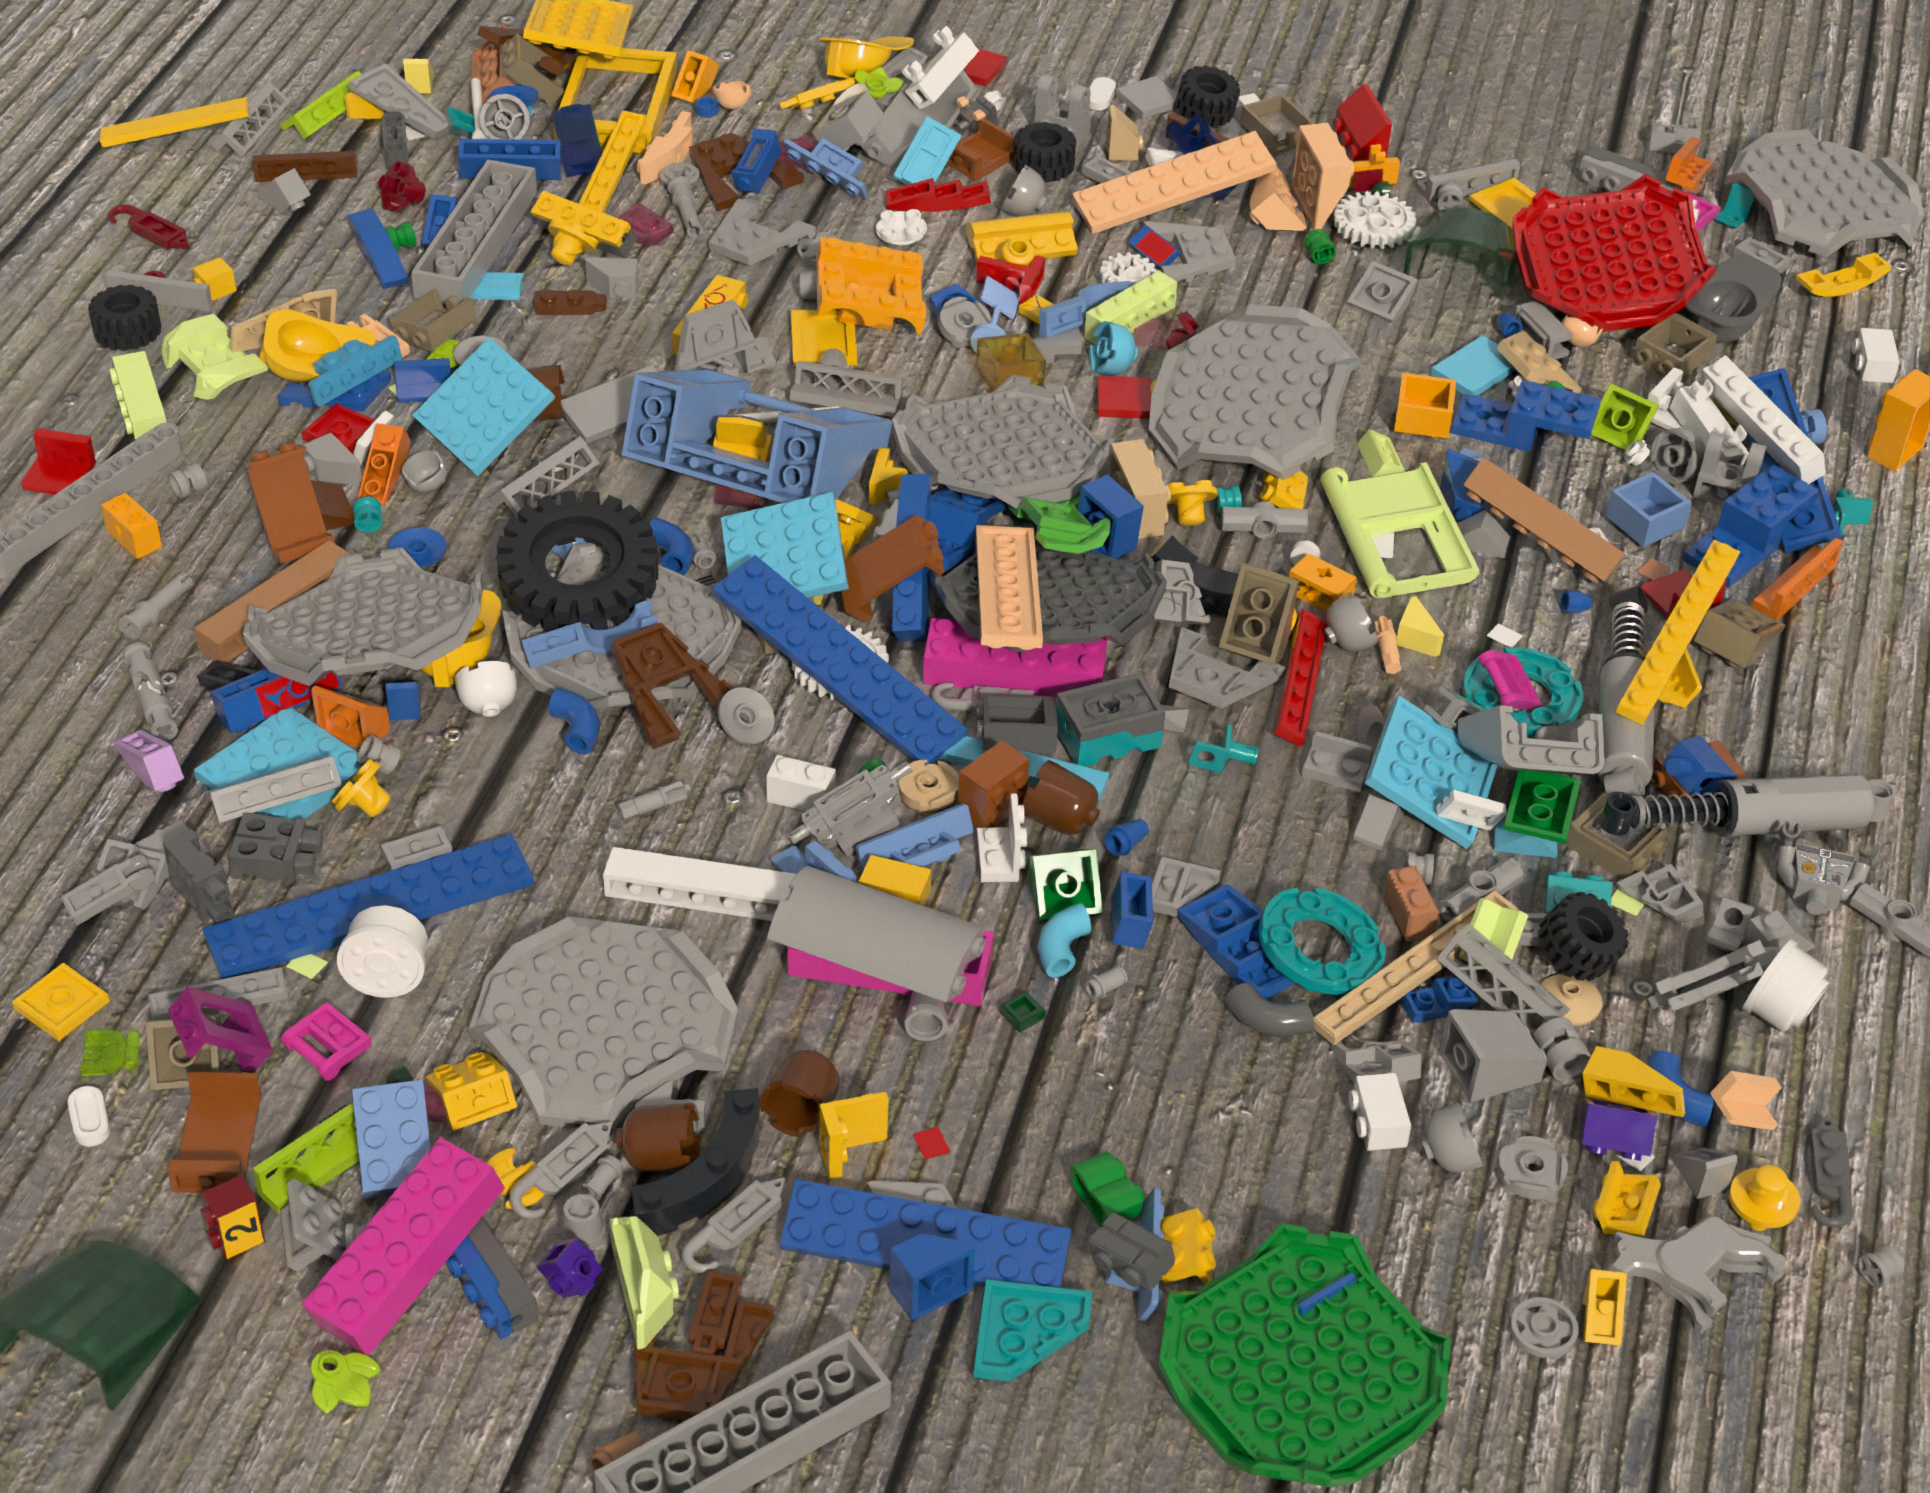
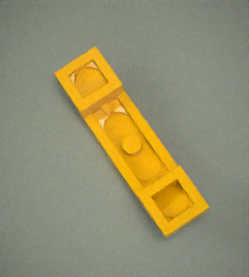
(1848, 280)

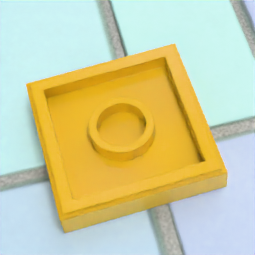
(60, 1001)

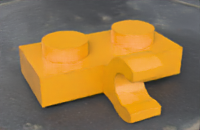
(1377, 161)

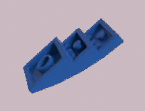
(1228, 931)

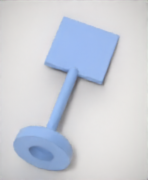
(1002, 301)

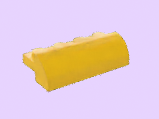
(1047, 232)

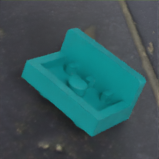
(1562, 884)

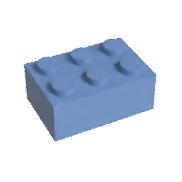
(390, 1134)

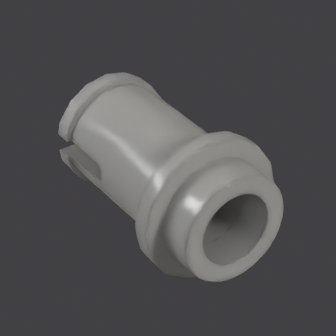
(704, 556)
(1099, 985)
(607, 1170)

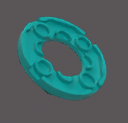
(1549, 671)
(1358, 928)

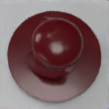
(400, 187)
(1182, 334)

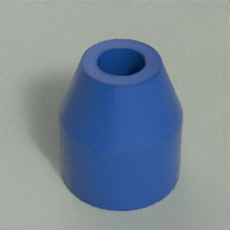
(1508, 324)
(1574, 602)

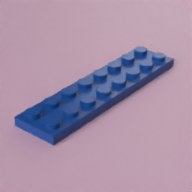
(1817, 521)
(866, 1225)

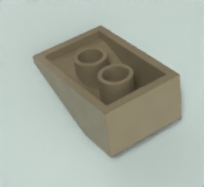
(1260, 614)
(1737, 632)

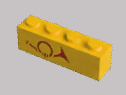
(717, 292)

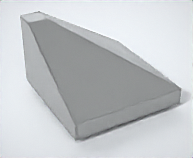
(1175, 718)

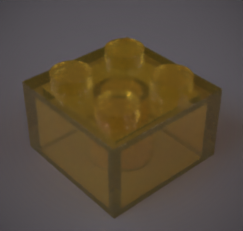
(1008, 355)

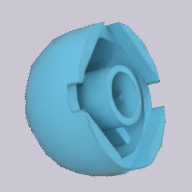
(1113, 349)

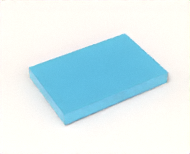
(1475, 367)

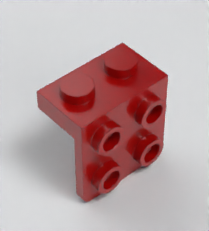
(59, 461)
(1668, 589)

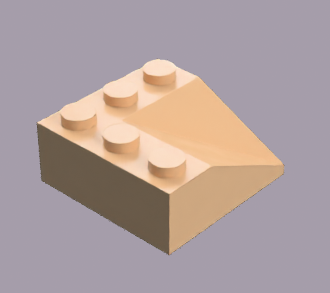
(1320, 172)

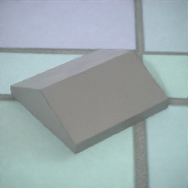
(1383, 292)

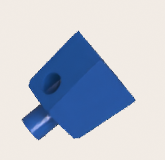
(1697, 765)

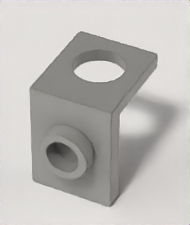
(1728, 936)

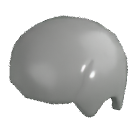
(425, 471)

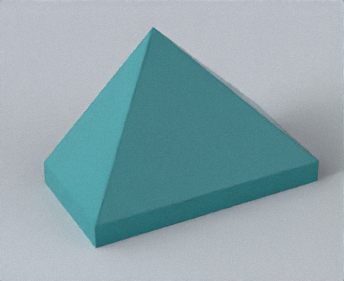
(460, 122)

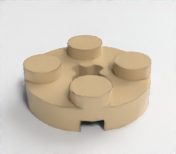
(930, 799)

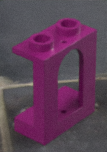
(238, 1032)

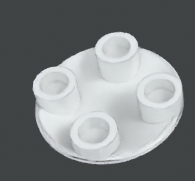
(901, 227)

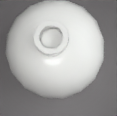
(487, 688)

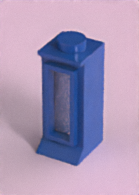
(757, 161)

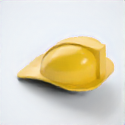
(848, 55)
(298, 340)
(474, 648)

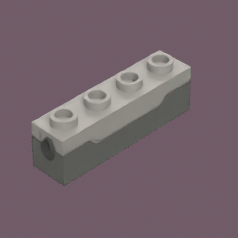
(1615, 171)

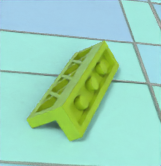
(321, 109)
(317, 1165)

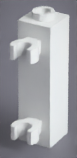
(942, 70)
(1700, 414)

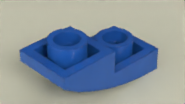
(1437, 1001)

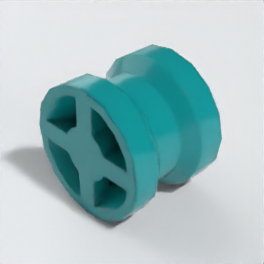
(1227, 498)
(373, 519)

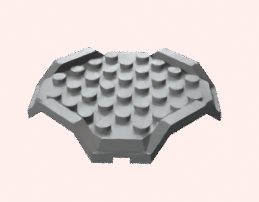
(1827, 191)
(1253, 391)
(1002, 443)
(678, 603)
(365, 620)
(603, 1017)

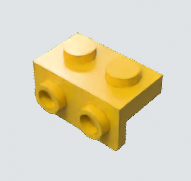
(1285, 493)
(1683, 683)
(1626, 1201)
(1192, 1245)

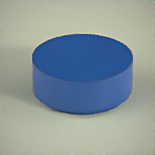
(706, 106)

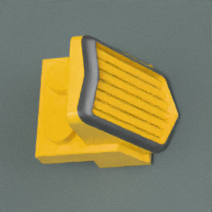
(744, 436)

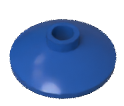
(525, 93)
(421, 544)

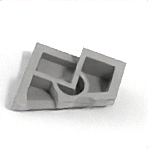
(1672, 137)
(1182, 597)
(1665, 893)

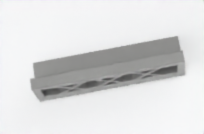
(254, 104)
(1471, 179)
(850, 398)
(537, 473)
(274, 788)
(1503, 970)

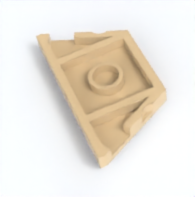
(1533, 361)

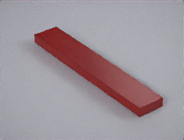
(1300, 678)

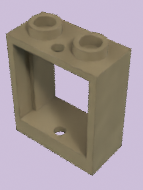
(1675, 329)

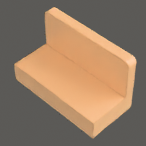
(1745, 1098)

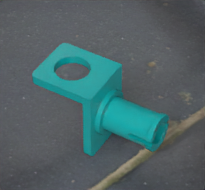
(1737, 206)
(1851, 509)
(1227, 750)

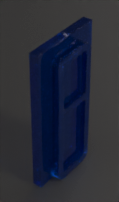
(578, 139)

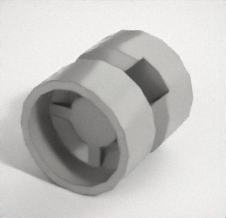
(1563, 1048)

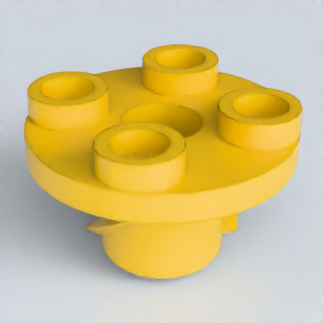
(569, 241)
(1191, 500)
(365, 792)
(1764, 1197)

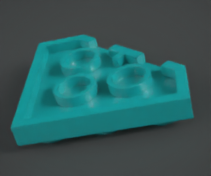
(1026, 1325)

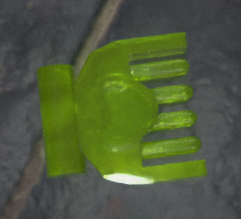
(111, 1050)

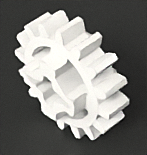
(1126, 268)

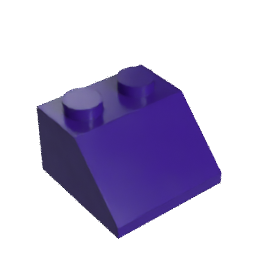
(1617, 1128)

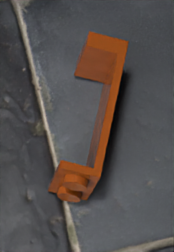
(286, 502)
(890, 562)
(216, 1130)

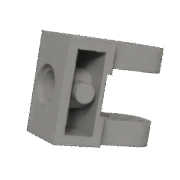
(1074, 117)
(1722, 479)

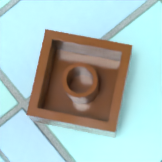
(989, 781)

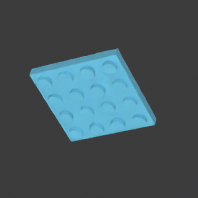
(483, 406)
(794, 539)
(274, 745)
(1421, 765)

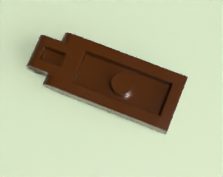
(569, 302)
(715, 1312)

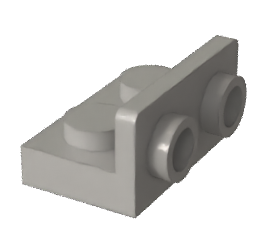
(1338, 761)

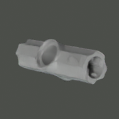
(1264, 520)
(1499, 877)
(1896, 917)

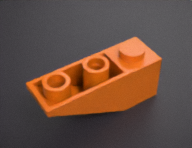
(384, 462)

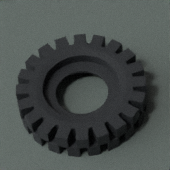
(541, 597)

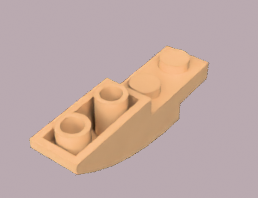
(667, 149)

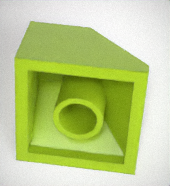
(1623, 417)

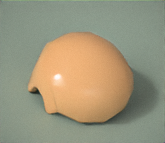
(733, 94)
(1583, 333)

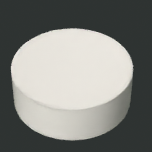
(1301, 549)

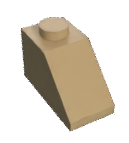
(1122, 136)

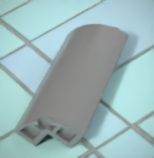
(903, 119)
(877, 933)

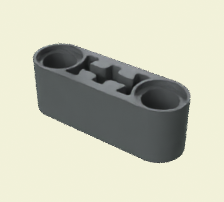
(394, 138)

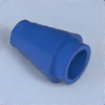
(1125, 837)

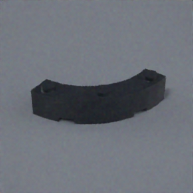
(1215, 585)
(711, 1176)

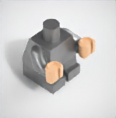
(973, 112)

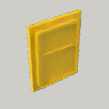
(1504, 199)
(815, 335)

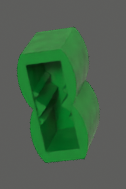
(1105, 1188)

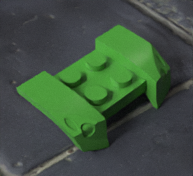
(1062, 525)

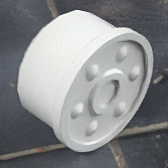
(383, 952)
(1788, 988)

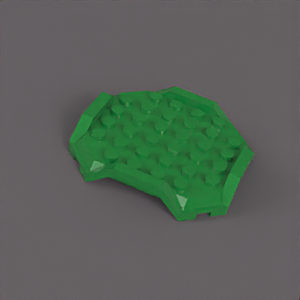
(1310, 1392)

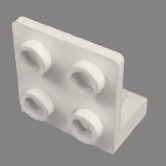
(1663, 396)
(1001, 847)

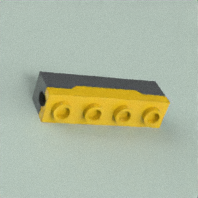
(599, 225)

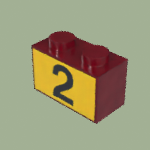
(232, 1218)

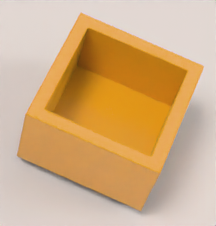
(1425, 405)

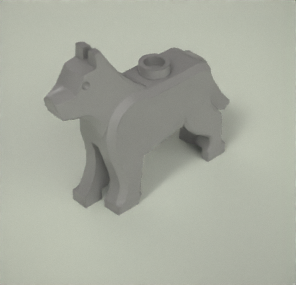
(1714, 977)
(1692, 1258)

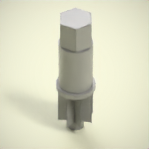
(653, 800)

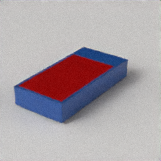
(1154, 247)

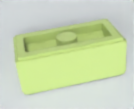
(1379, 454)

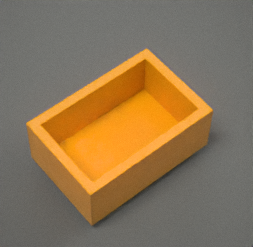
(1902, 421)

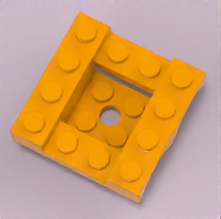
(860, 281)

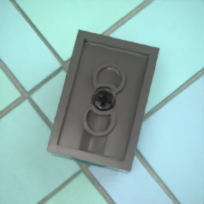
(1109, 719)

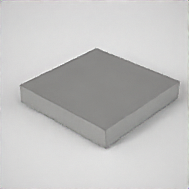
(1147, 97)

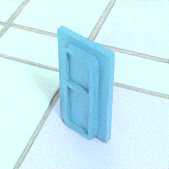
(927, 153)
(499, 286)

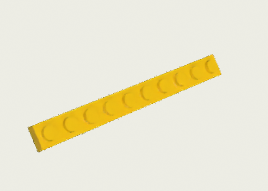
(1677, 633)

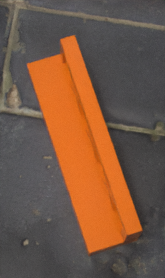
(1686, 167)
(1798, 580)

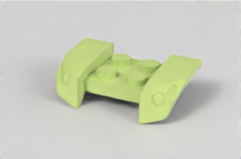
(206, 351)

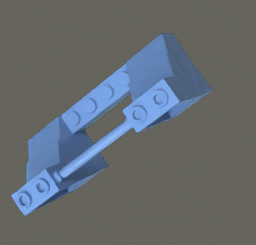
(810, 452)

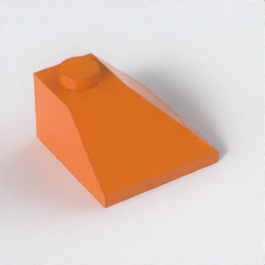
(348, 716)

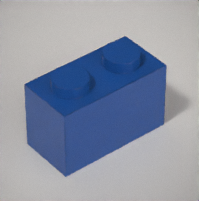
(1131, 910)

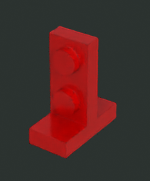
(1012, 275)

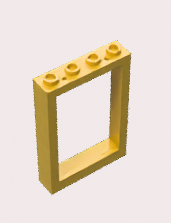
(632, 61)

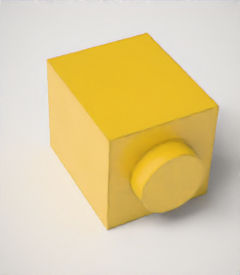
(217, 275)

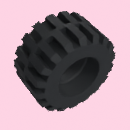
(1208, 93)
(1046, 149)
(125, 317)
(1583, 936)

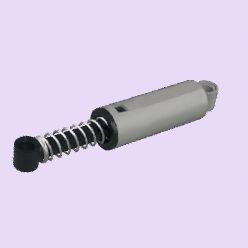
(1626, 742)
(1759, 806)

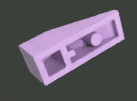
(150, 760)

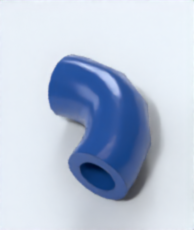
(675, 544)
(580, 716)
(1696, 1103)

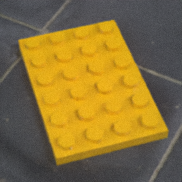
(580, 24)

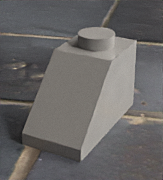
(285, 192)
(613, 276)
(331, 461)
(1775, 931)

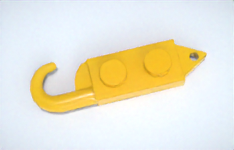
(824, 93)

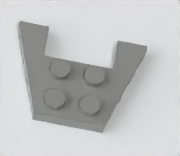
(751, 242)
(1200, 247)
(717, 334)
(1212, 679)

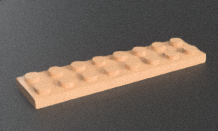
(1173, 182)
(1008, 587)

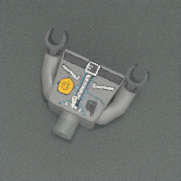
(1819, 874)

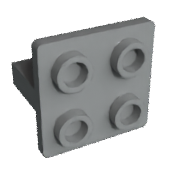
(311, 1226)

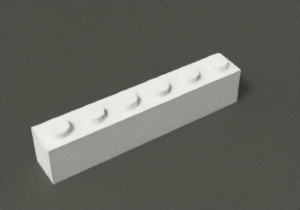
(1764, 421)
(695, 883)

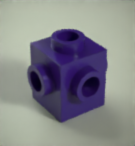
(570, 1268)

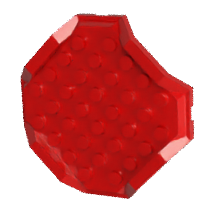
(1612, 254)

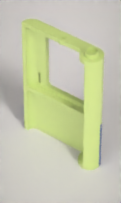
(1394, 505)

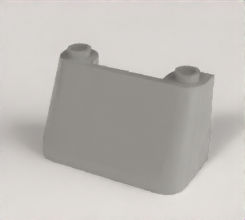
(1560, 749)

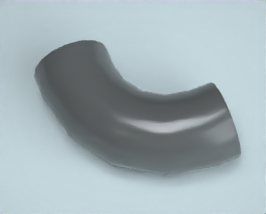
(1268, 1016)

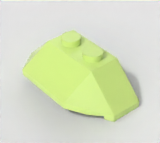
(643, 1277)

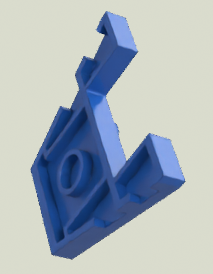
(355, 399)

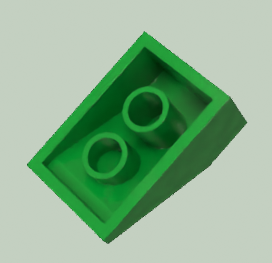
(1542, 805)

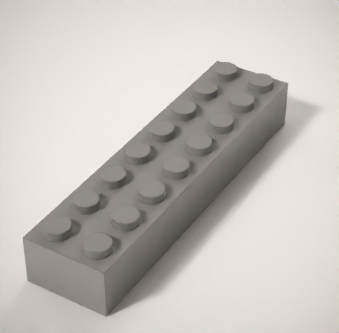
(475, 231)
(758, 1426)

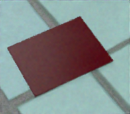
(1367, 179)

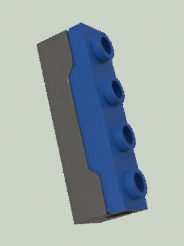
(493, 1282)

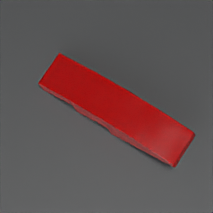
(931, 198)

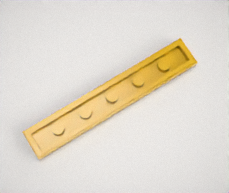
(174, 122)
(613, 161)

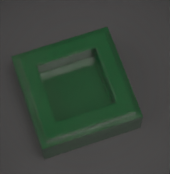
(1022, 1011)

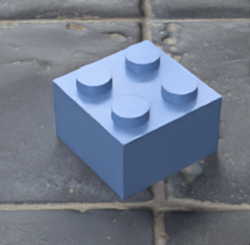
(1648, 509)

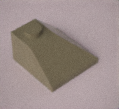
(169, 1060)

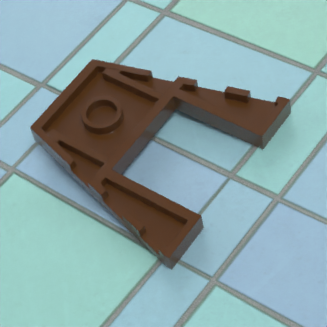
(557, 61)
(720, 156)
(653, 660)
(687, 1383)

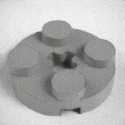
(950, 317)
(1532, 1184)

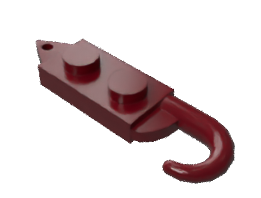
(152, 227)

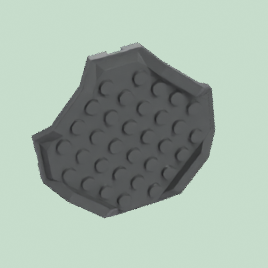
(1079, 595)

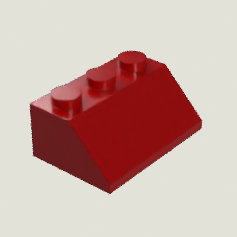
(1362, 123)

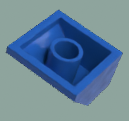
(1455, 473)

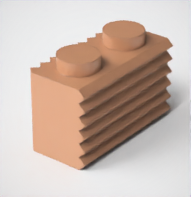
(1411, 903)

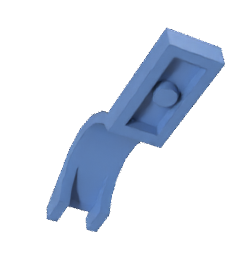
(1073, 311)
(578, 638)

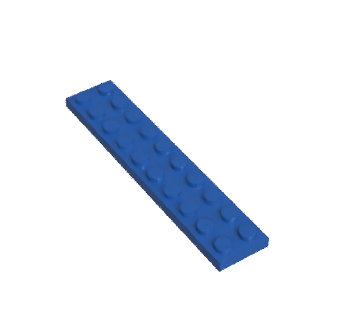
(839, 661)
(325, 917)

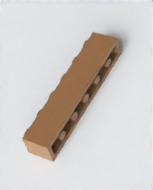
(1544, 520)
(222, 633)

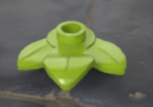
(878, 82)
(345, 1383)

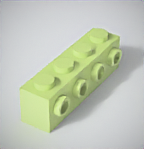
(1134, 305)
(139, 393)

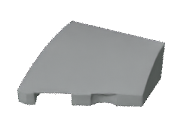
(1063, 343)
(118, 852)
(1380, 1059)

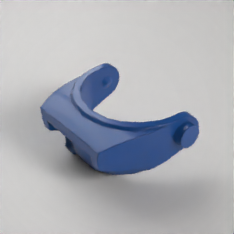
(939, 298)

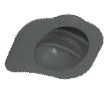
(1734, 297)

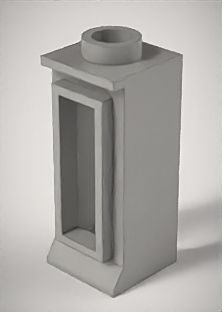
(1543, 328)
(1454, 709)

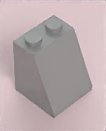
(1490, 1052)

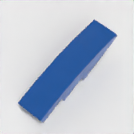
(378, 248)

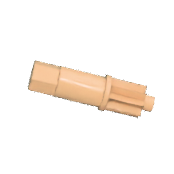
(1387, 644)

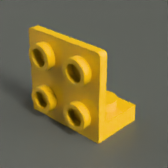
(472, 1089)
(848, 1125)

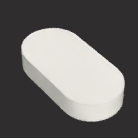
(1101, 93)
(88, 1116)

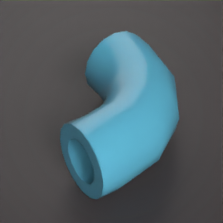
(1058, 935)

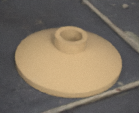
(1578, 995)

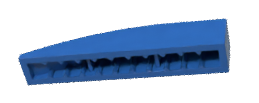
(912, 594)

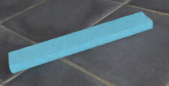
(971, 748)

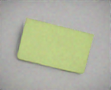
(1499, 926)

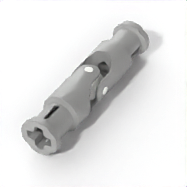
(150, 691)

